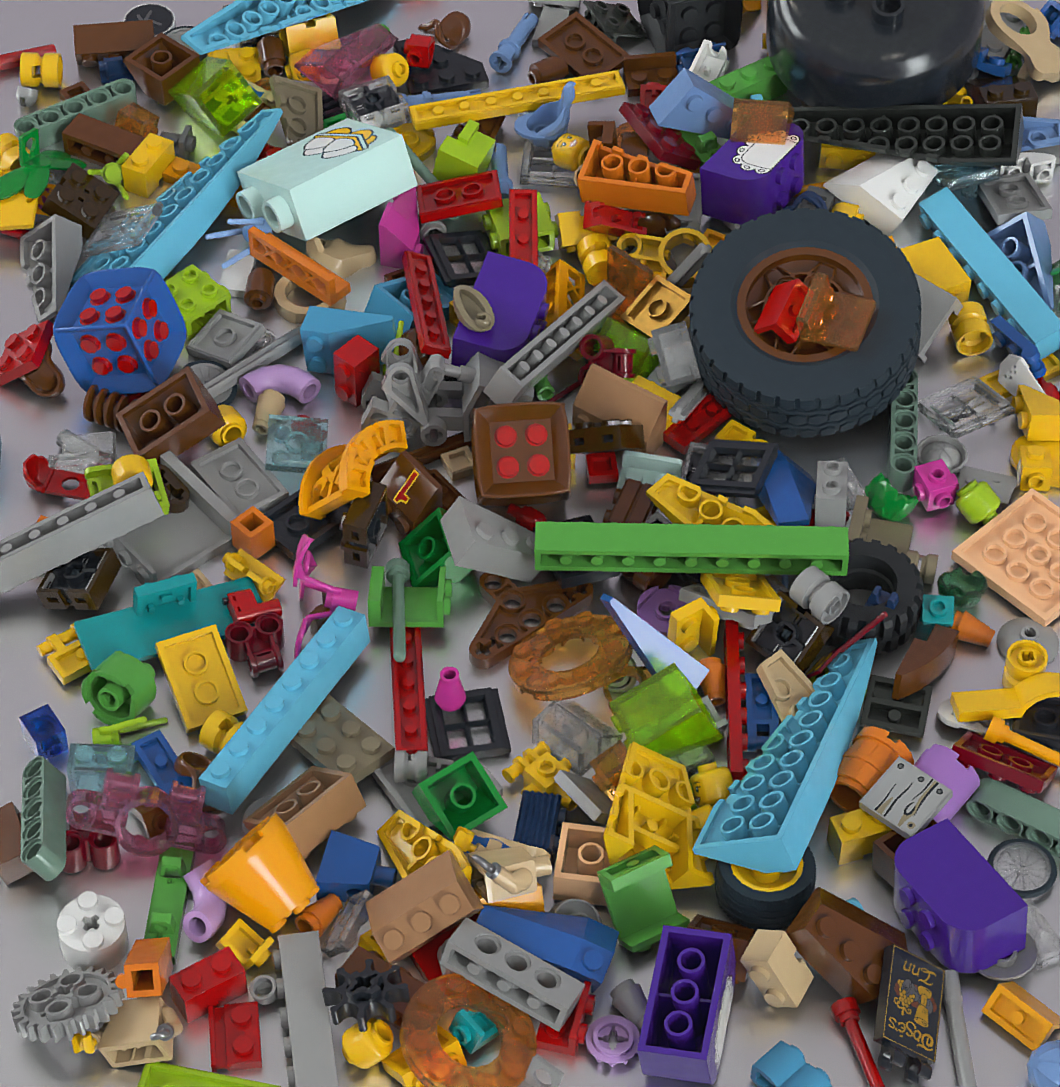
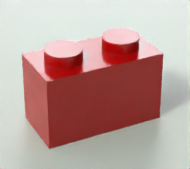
(353, 367)
(207, 983)

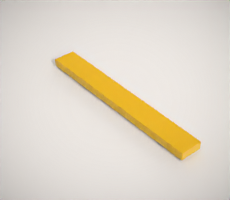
(513, 100)

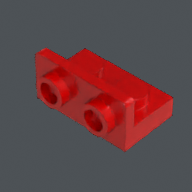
(573, 1030)

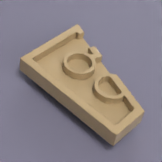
(784, 683)

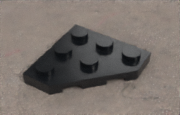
(446, 73)

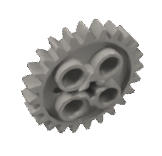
(67, 1004)

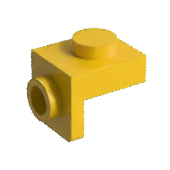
(1035, 467)
(246, 944)

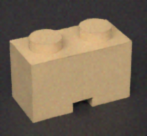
(775, 968)

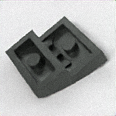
(899, 716)

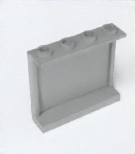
(177, 540)

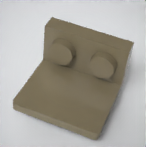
(869, 528)

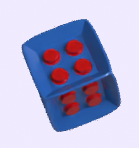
(120, 330)

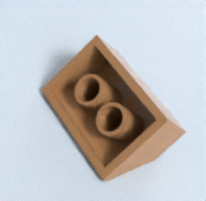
(612, 397)
(313, 806)
(421, 907)

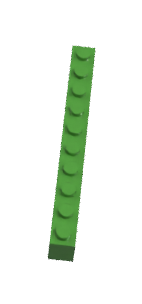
(690, 548)

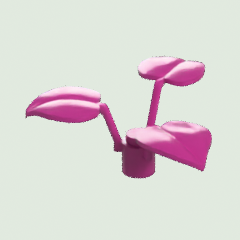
(334, 595)

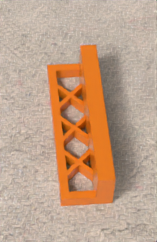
(297, 267)

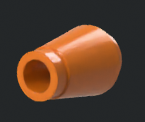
(972, 629)
(715, 681)
(319, 914)

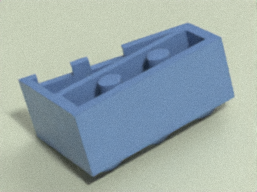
(694, 106)

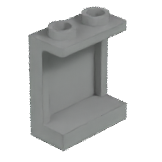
(935, 311)

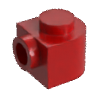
(419, 50)

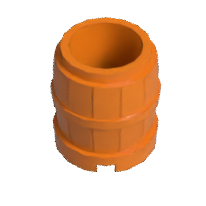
(864, 765)

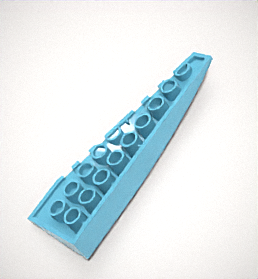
(254, 18)
(192, 203)
(785, 789)

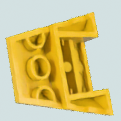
(655, 809)

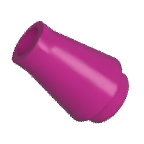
(450, 691)

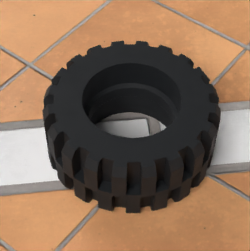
(883, 566)

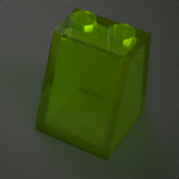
(215, 95)
(665, 714)

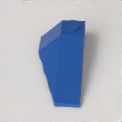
(564, 941)

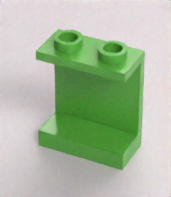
(422, 604)
(640, 898)

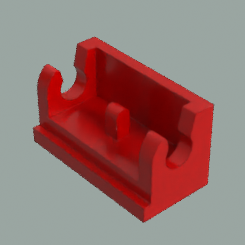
(611, 220)

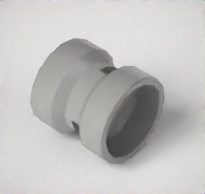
(410, 766)

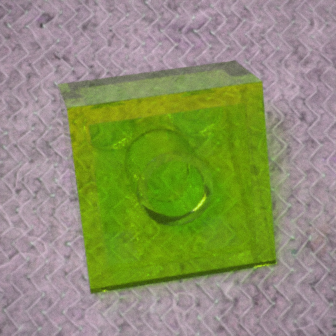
(627, 337)

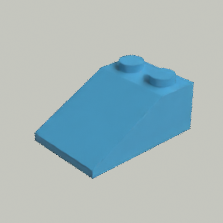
(393, 300)
(329, 329)

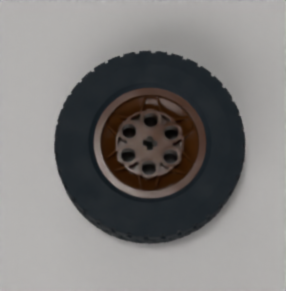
(803, 384)

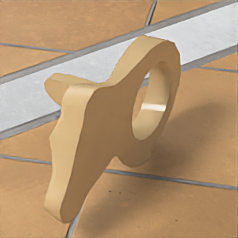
(1038, 52)
(334, 255)

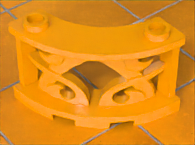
(346, 469)

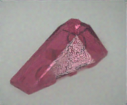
(344, 60)

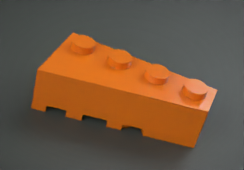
(635, 182)

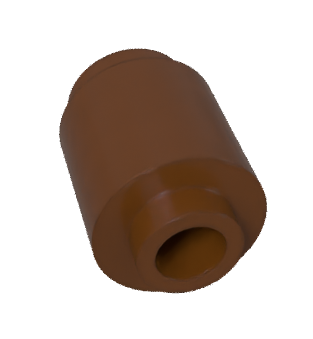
(271, 56)
(548, 70)
(259, 289)

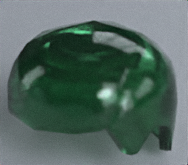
(965, 588)

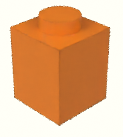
(253, 532)

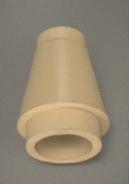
(267, 403)

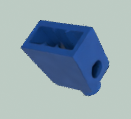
(351, 867)

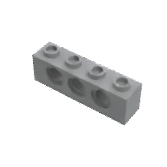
(512, 974)

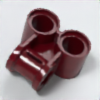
(613, 359)
(257, 644)
(90, 846)

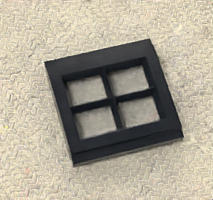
(458, 255)
(735, 467)
(474, 727)

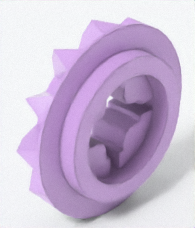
(600, 1033)

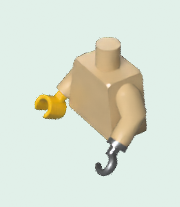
(502, 871)
(135, 1035)

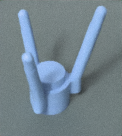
(259, 223)

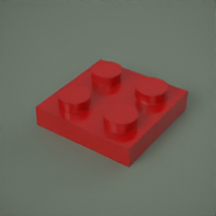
(25, 351)

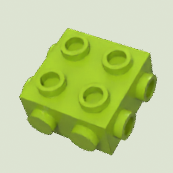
(497, 223)
(197, 298)

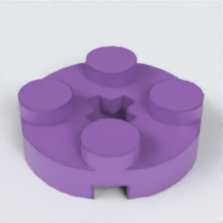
(655, 600)

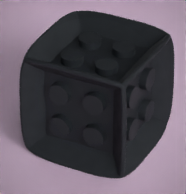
(687, 23)

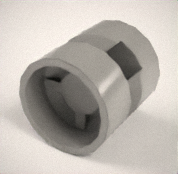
(816, 592)

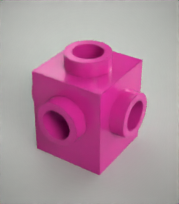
(934, 485)

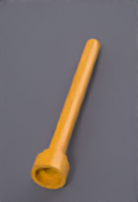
(1000, 732)

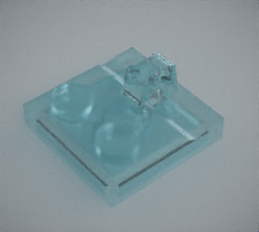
(964, 178)
(294, 442)

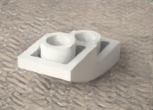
(1038, 165)

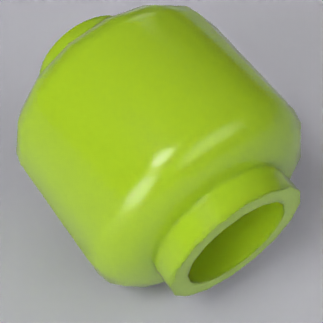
(977, 502)

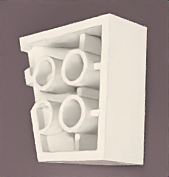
(883, 188)

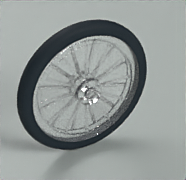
(1024, 866)

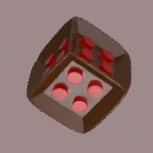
(521, 453)

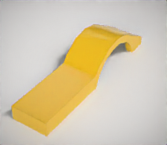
(1005, 702)

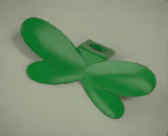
(34, 168)

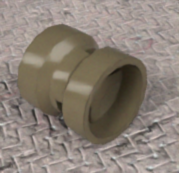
(928, 565)

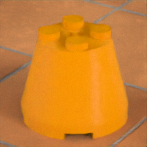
(264, 875)

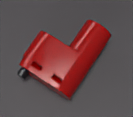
(245, 608)

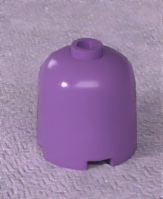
(942, 766)

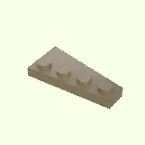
(300, 108)

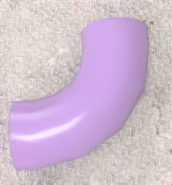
(281, 378)
(208, 909)

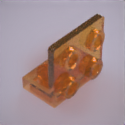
(627, 277)
(833, 316)

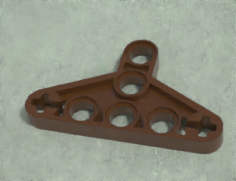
(533, 605)

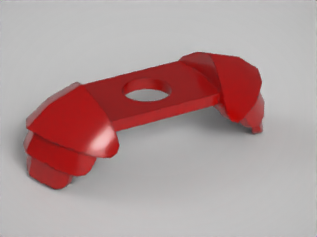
(50, 480)

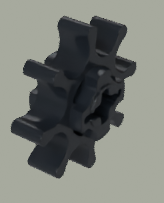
(366, 995)

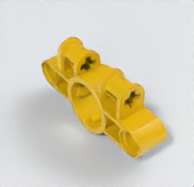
(656, 250)

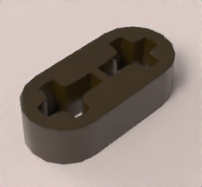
(176, 488)

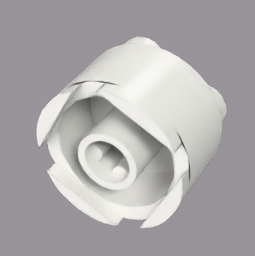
(92, 932)

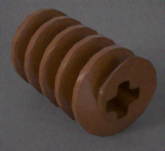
(103, 408)

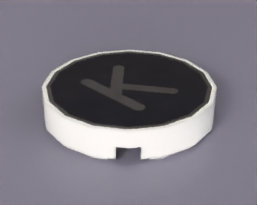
(161, 15)

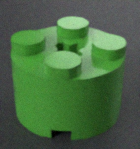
(119, 688)

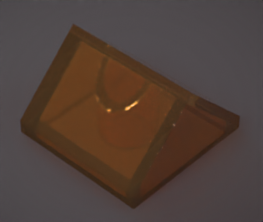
(761, 121)

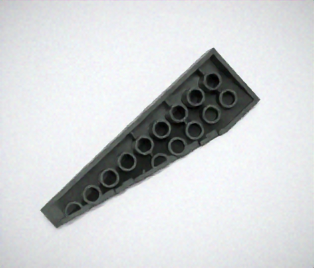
(922, 132)

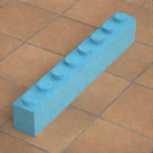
(991, 271)
(284, 710)

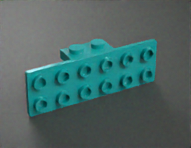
(157, 614)

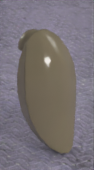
(472, 309)

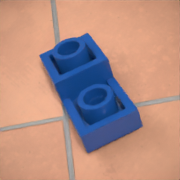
(994, 65)

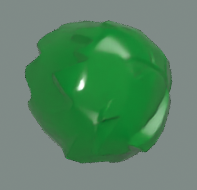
(886, 500)

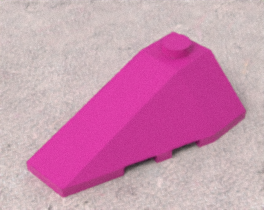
(399, 229)

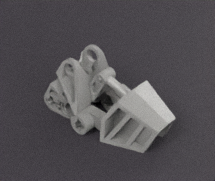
(421, 392)

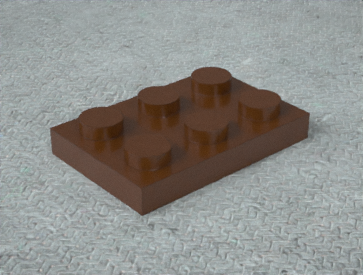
(582, 47)

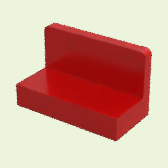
(782, 310)

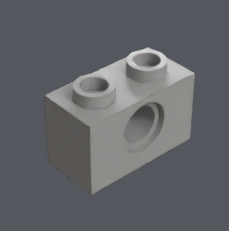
(831, 493)

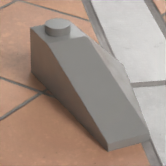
(50, 258)

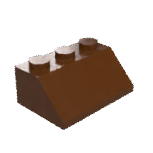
(171, 417)

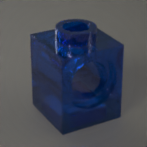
(44, 732)

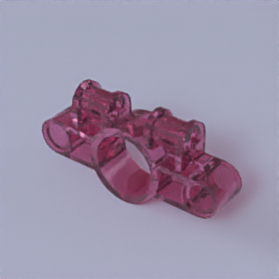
(122, 792)

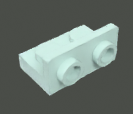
(647, 467)

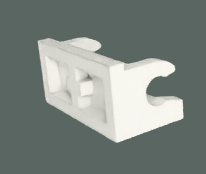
(709, 63)

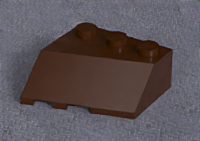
(843, 944)

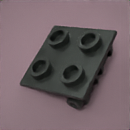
(613, 20)

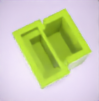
(464, 155)

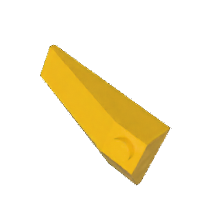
(687, 504)
(414, 844)

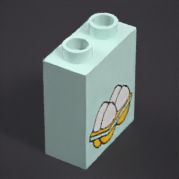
(326, 179)

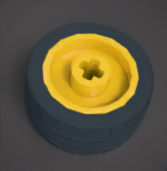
(762, 898)

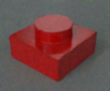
(601, 468)

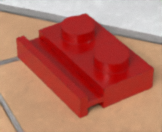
(235, 1036)

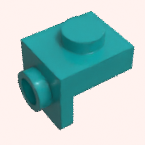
(937, 610)
(473, 1029)

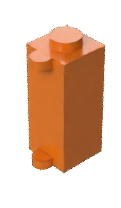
(147, 968)

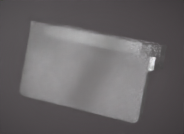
(85, 451)

